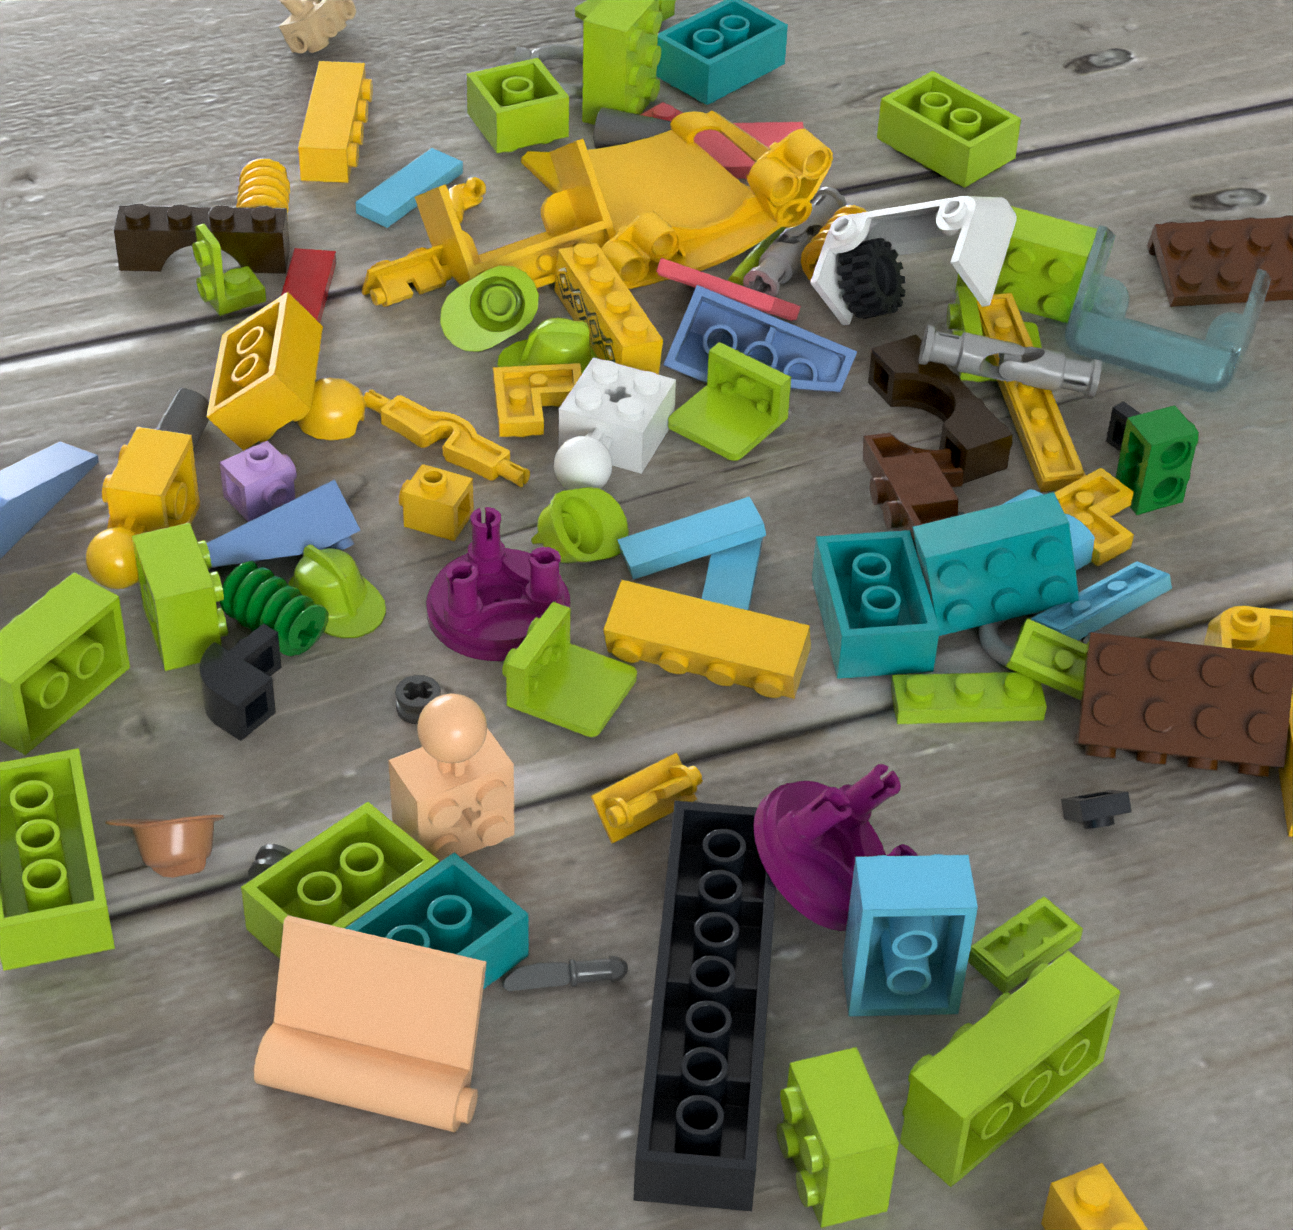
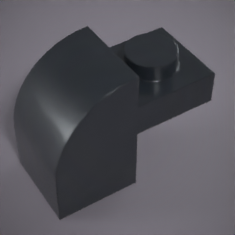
(238, 682)

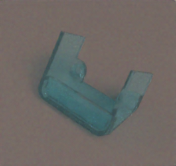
(1103, 333)

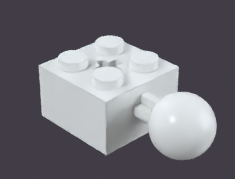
(609, 421)

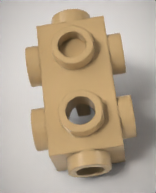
(314, 22)

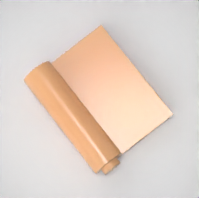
(374, 1025)

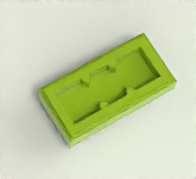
(1024, 943)

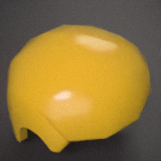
(334, 410)

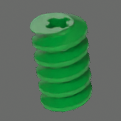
(260, 598)

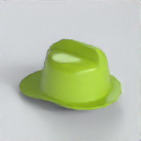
(489, 308)
(551, 343)
(582, 525)
(337, 584)

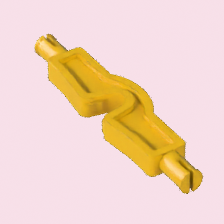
(463, 444)

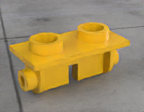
(390, 281)
(645, 796)

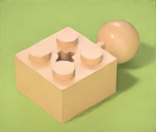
(457, 785)

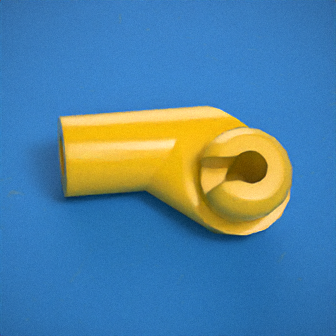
(467, 195)

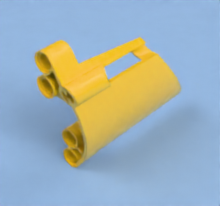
(684, 205)

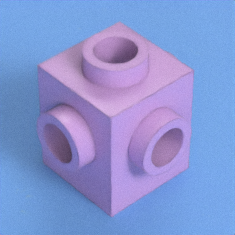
(258, 480)

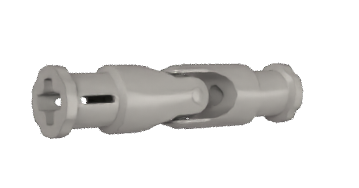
(784, 254)
(1027, 365)

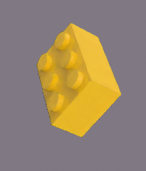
(265, 372)

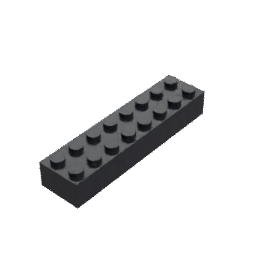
(707, 1015)

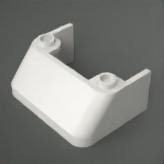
(972, 224)

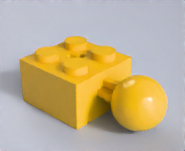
(145, 493)

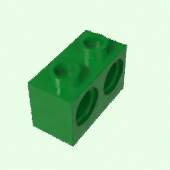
(1157, 458)

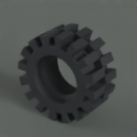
(871, 279)

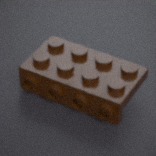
(1220, 259)
(1185, 703)

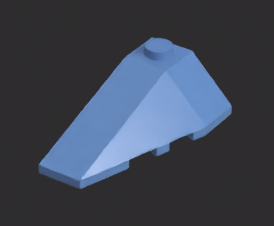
(713, 318)
(36, 486)
(313, 518)

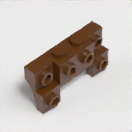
(910, 482)

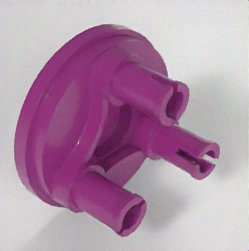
(492, 593)
(811, 841)

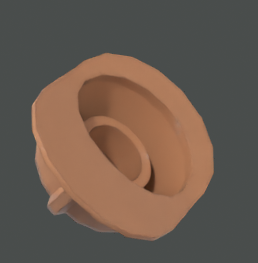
(173, 845)

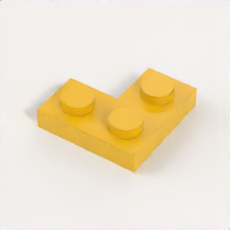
(523, 392)
(1093, 502)

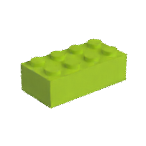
(49, 863)
(1007, 1066)

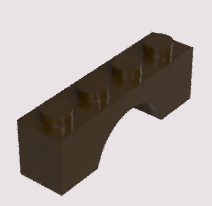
(250, 235)
(969, 428)

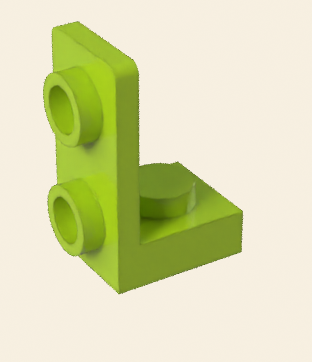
(228, 290)

